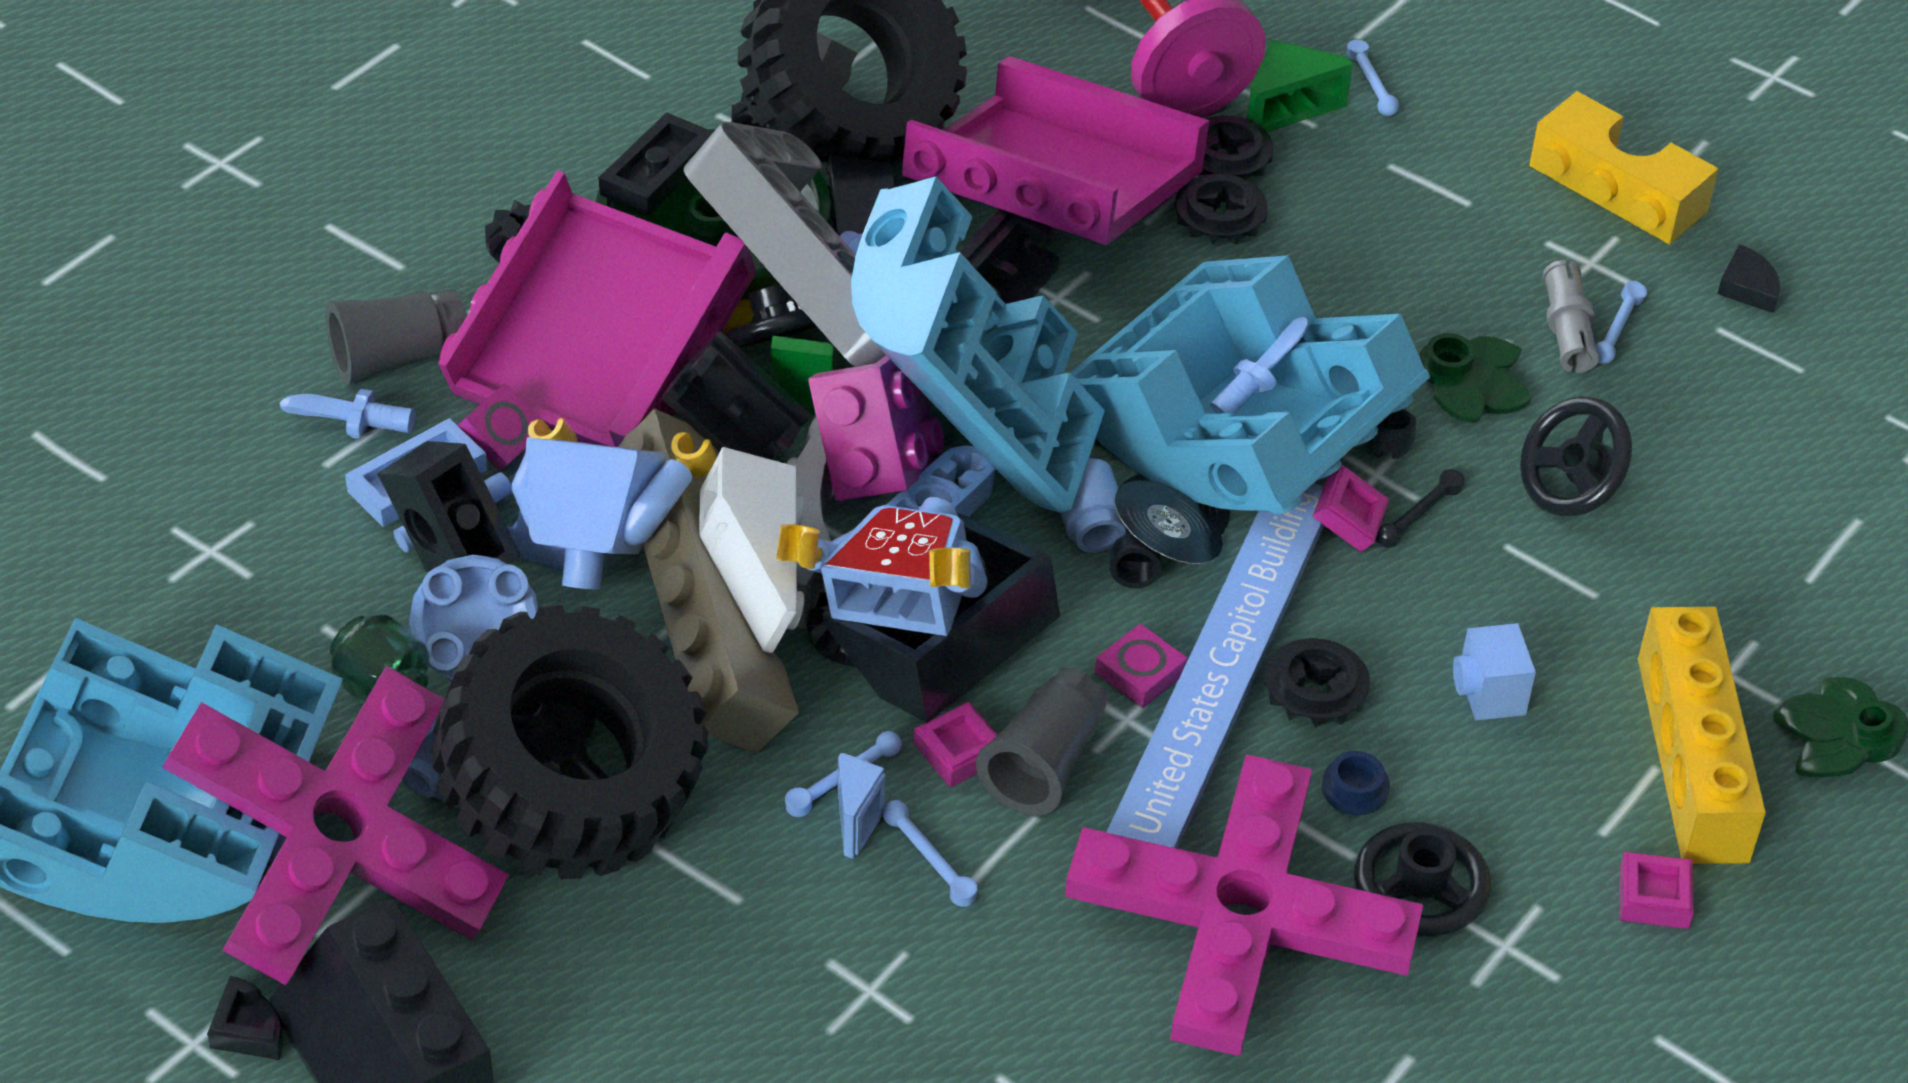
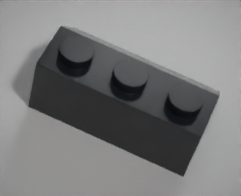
(931, 670)
(378, 1008)

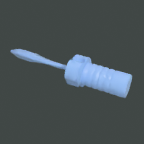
(1256, 376)
(358, 414)

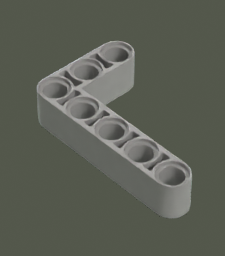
(756, 187)

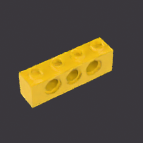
(1700, 736)

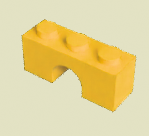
(1653, 192)

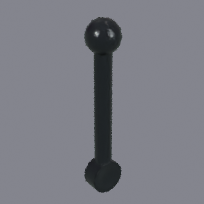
(1450, 483)

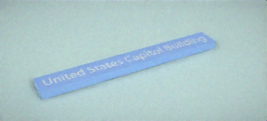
(1218, 676)

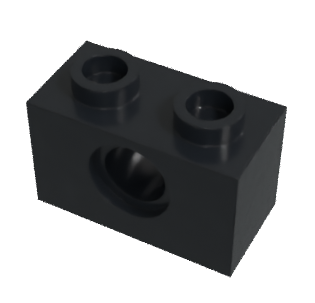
(446, 505)

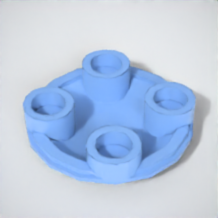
(464, 601)

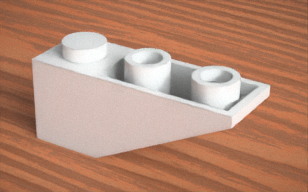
(740, 527)

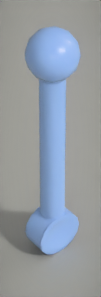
(1358, 51)
(1633, 295)
(799, 800)
(962, 888)

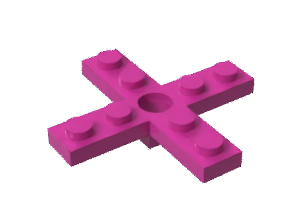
(357, 787)
(1252, 872)

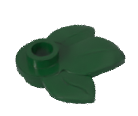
(1474, 375)
(1842, 727)

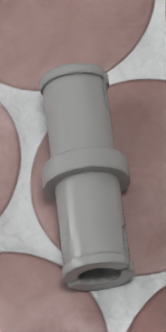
(1570, 316)

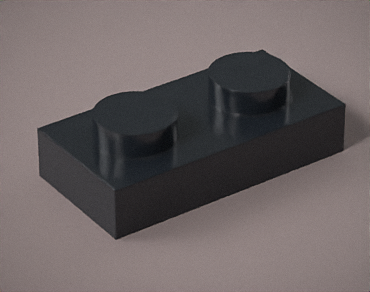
(653, 164)

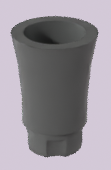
(390, 330)
(1039, 748)

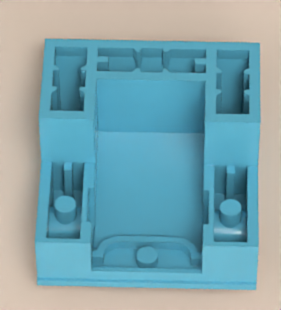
(1182, 354)
(973, 356)
(85, 790)

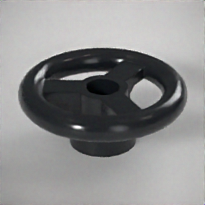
(773, 316)
(1585, 459)
(1426, 871)

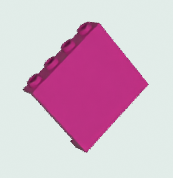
(1062, 152)
(593, 314)

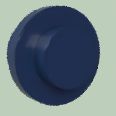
(1356, 783)

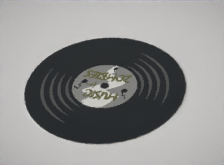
(1168, 522)

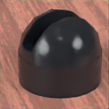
(1394, 434)
(1134, 563)

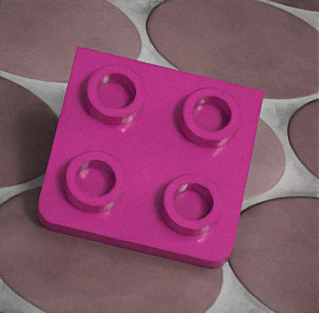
(874, 429)

